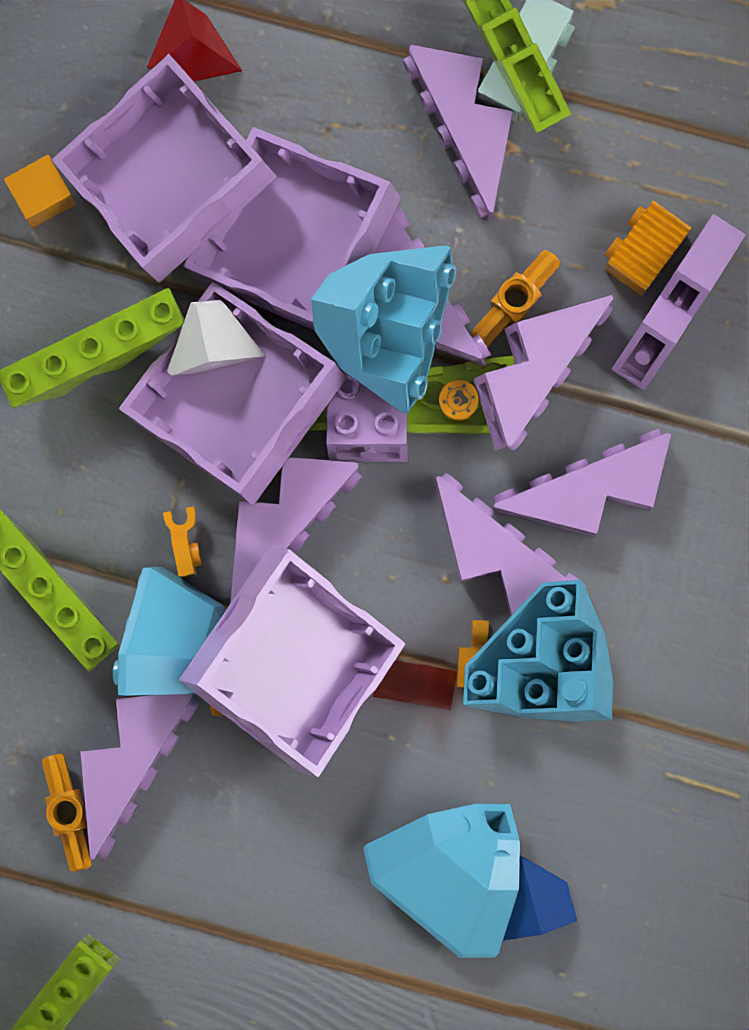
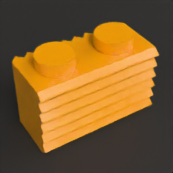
(646, 248)

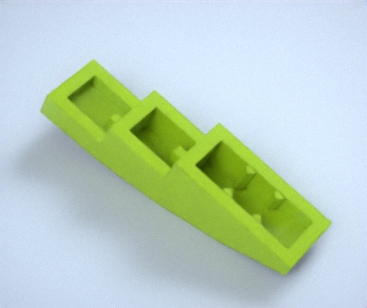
(519, 61)

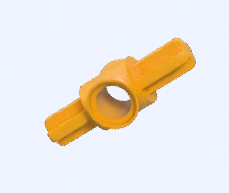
(529, 284)
(71, 834)

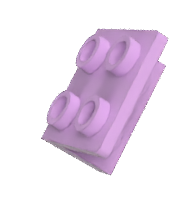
(364, 426)

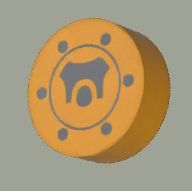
(458, 400)

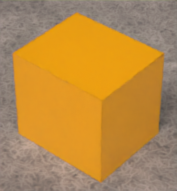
(40, 191)

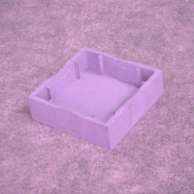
(164, 169)
(295, 230)
(239, 417)
(292, 661)

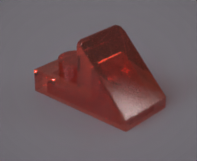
(418, 685)

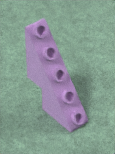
(472, 130)
(678, 302)
(454, 335)
(541, 357)
(305, 496)
(578, 497)
(487, 548)
(117, 774)

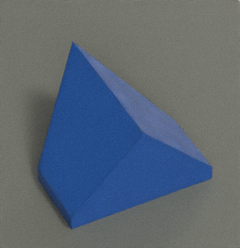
(540, 904)

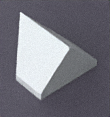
(211, 340)

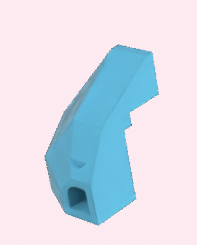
(385, 319)
(163, 634)
(545, 660)
(453, 875)

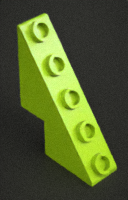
(91, 351)
(52, 596)
(69, 987)

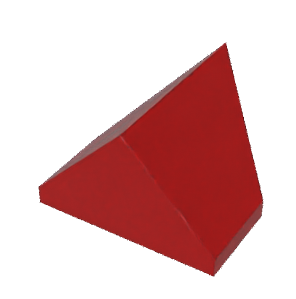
(193, 44)

